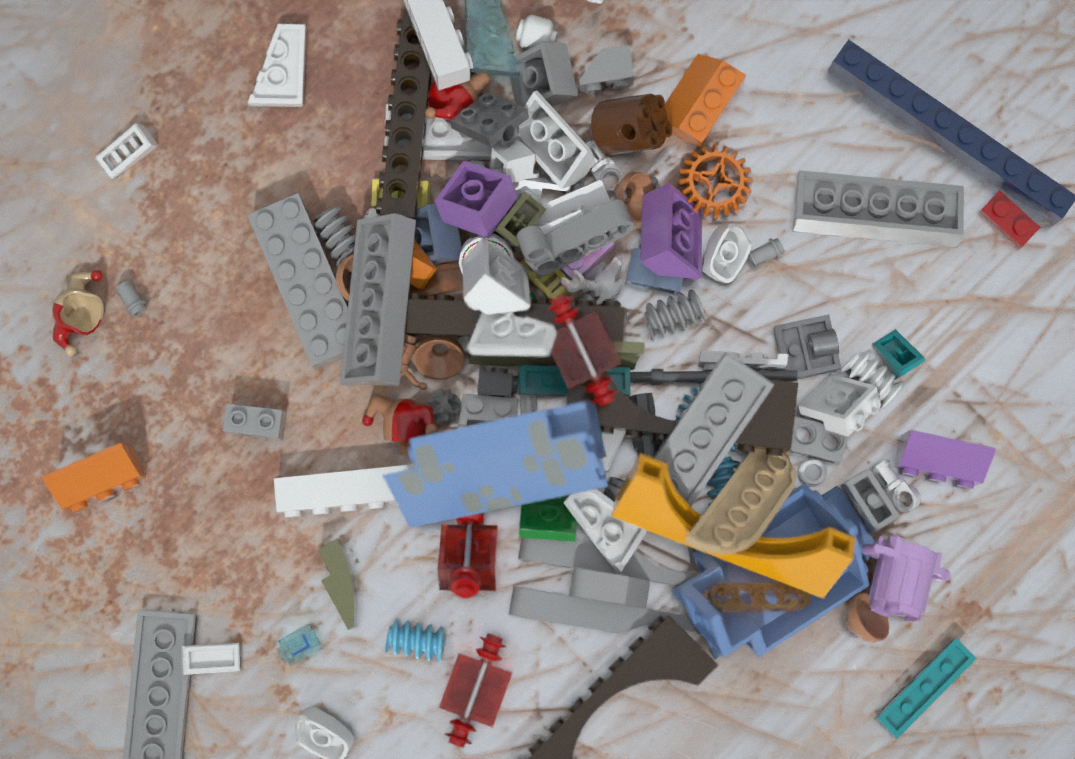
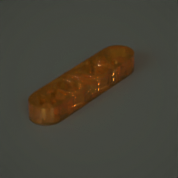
(758, 599)

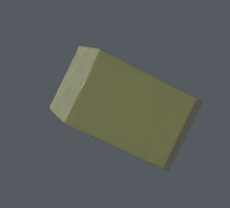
(523, 214)

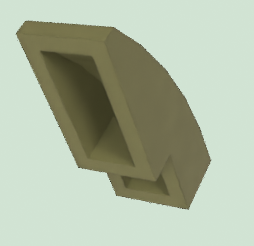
(341, 582)

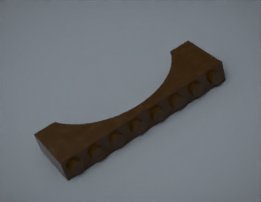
(768, 429)
(662, 655)

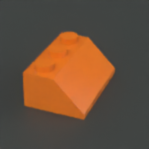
(702, 98)
(95, 477)

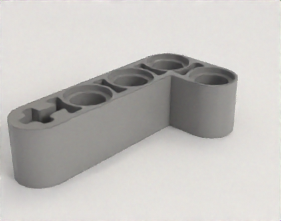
(575, 239)

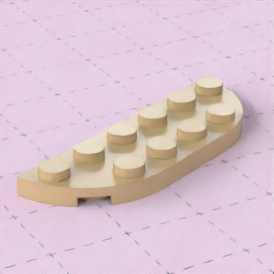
(745, 504)

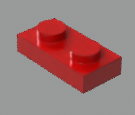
(1009, 219)

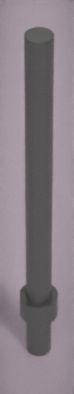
(659, 376)

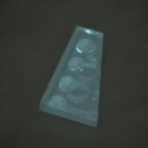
(488, 39)

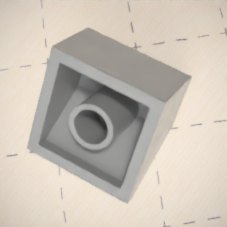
(544, 70)

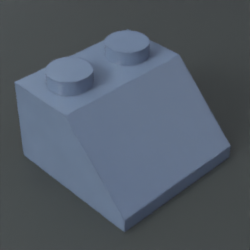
(436, 238)

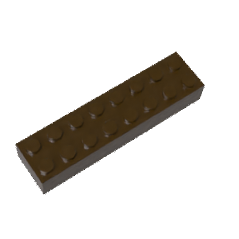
(456, 318)

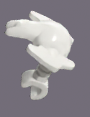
(598, 281)

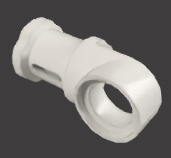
(603, 165)
(894, 486)

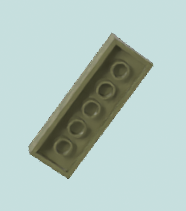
(627, 351)

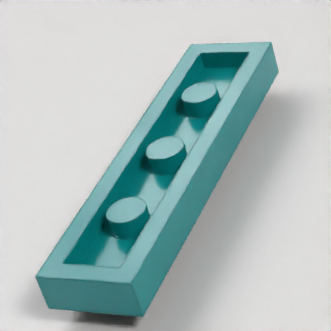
(549, 380)
(925, 688)

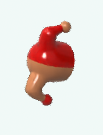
(452, 100)
(402, 418)

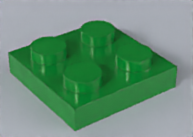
(547, 520)

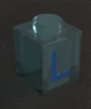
(299, 645)

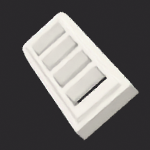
(148, 146)

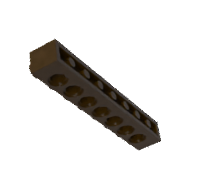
(399, 129)

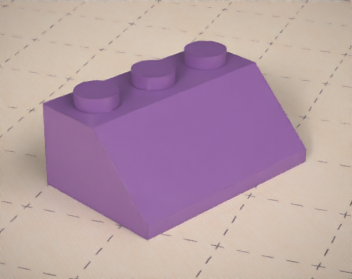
(671, 234)
(943, 458)

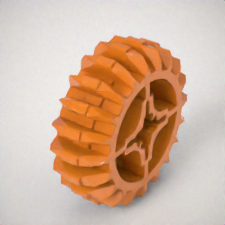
(704, 177)

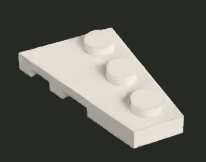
(283, 70)
(511, 336)
(755, 361)
(610, 535)

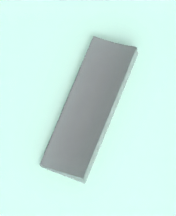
(879, 209)
(378, 301)

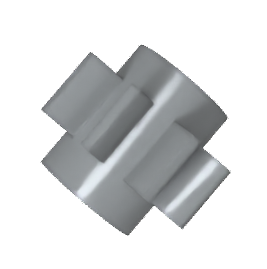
(444, 406)

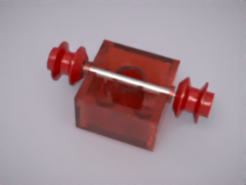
(583, 350)
(468, 556)
(475, 690)

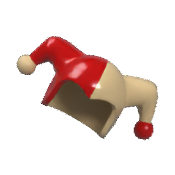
(76, 310)

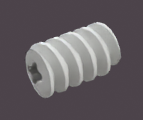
(869, 374)

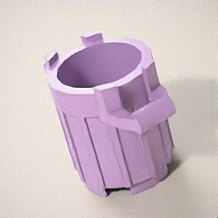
(902, 577)

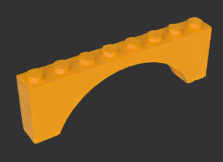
(803, 562)

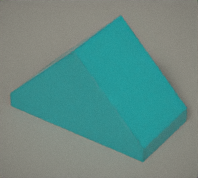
(898, 353)

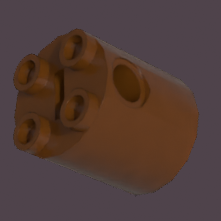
(630, 124)

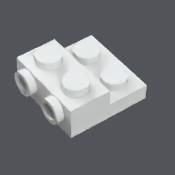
(841, 404)

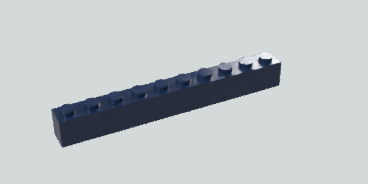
(952, 133)

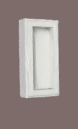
(210, 658)

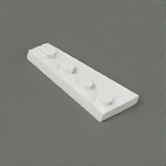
(446, 143)

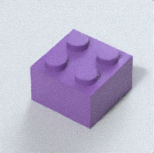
(476, 199)

